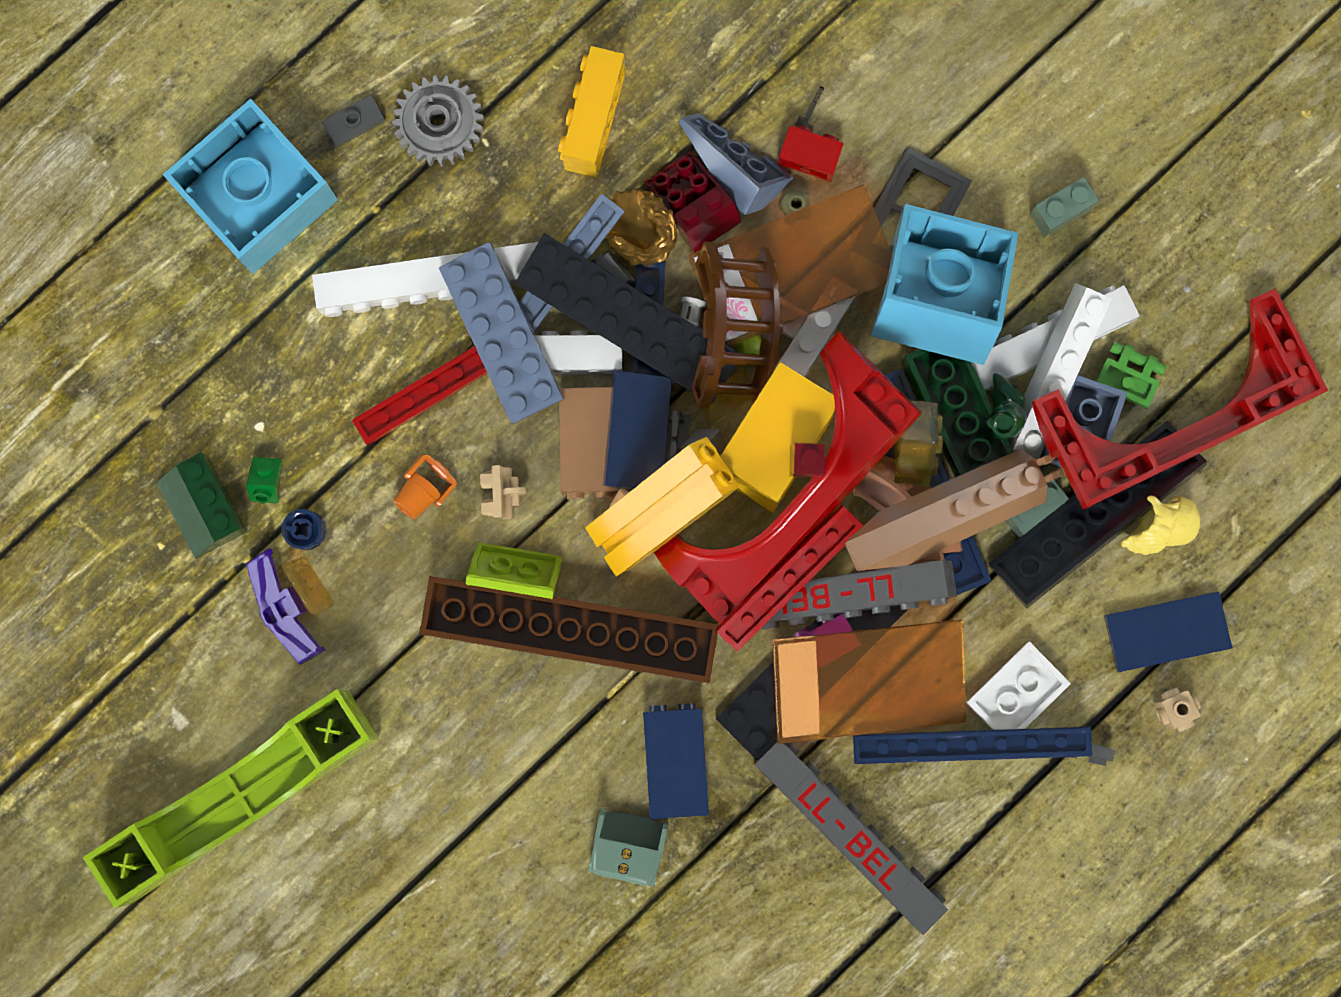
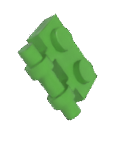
(1138, 385)

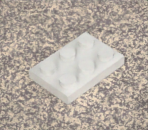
(1018, 690)

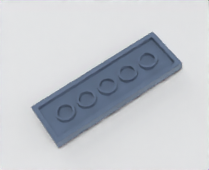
(501, 333)

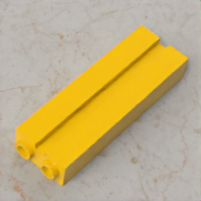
(662, 505)

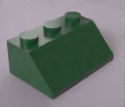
(201, 505)

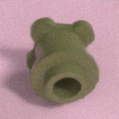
(785, 203)

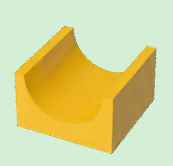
(783, 414)

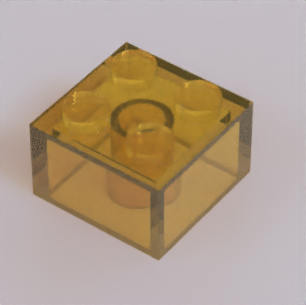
(918, 446)

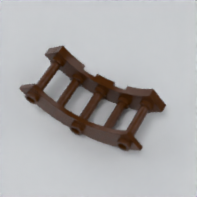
(717, 323)

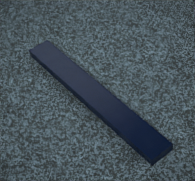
(972, 745)

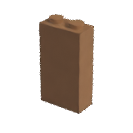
(584, 442)

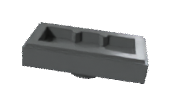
(353, 121)

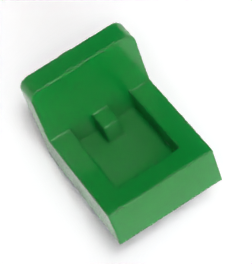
(264, 480)

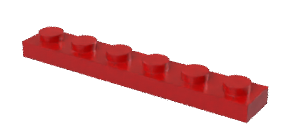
(420, 396)
(789, 578)

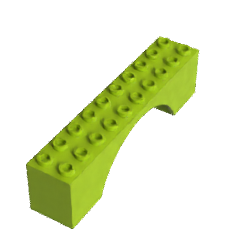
(232, 801)

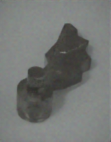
(804, 120)

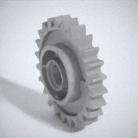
(432, 101)

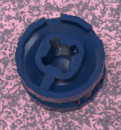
(304, 529)

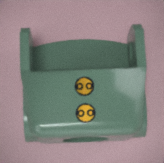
(628, 847)

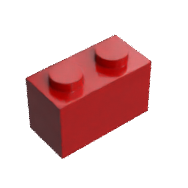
(810, 152)

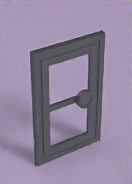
(913, 159)

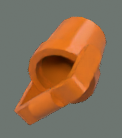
(418, 492)

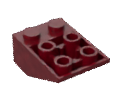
(697, 201)

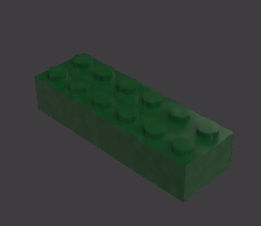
(963, 408)

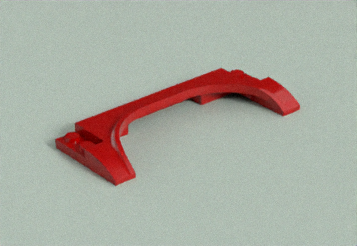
(1275, 381)
(867, 424)

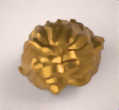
(645, 229)

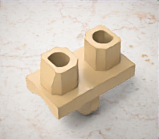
(505, 492)

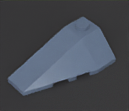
(740, 173)

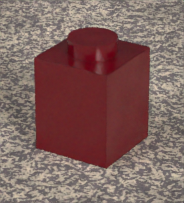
(807, 460)

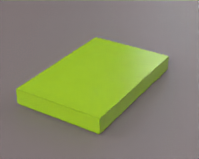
(514, 570)

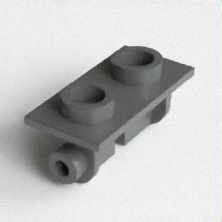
(677, 433)

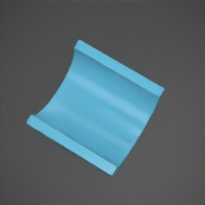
(251, 186)
(946, 284)

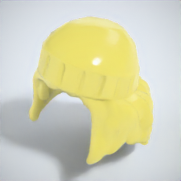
(1164, 525)

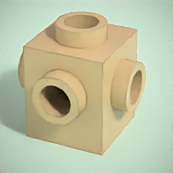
(1167, 709)

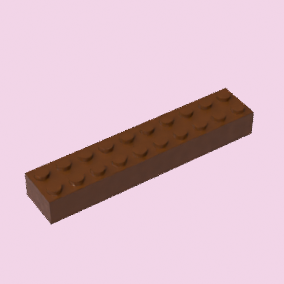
(570, 630)

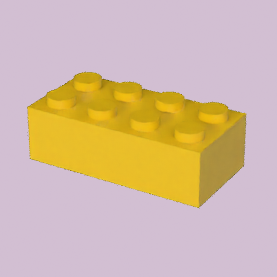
(593, 111)

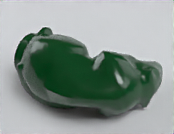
(1008, 413)

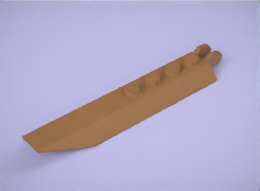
(951, 512)

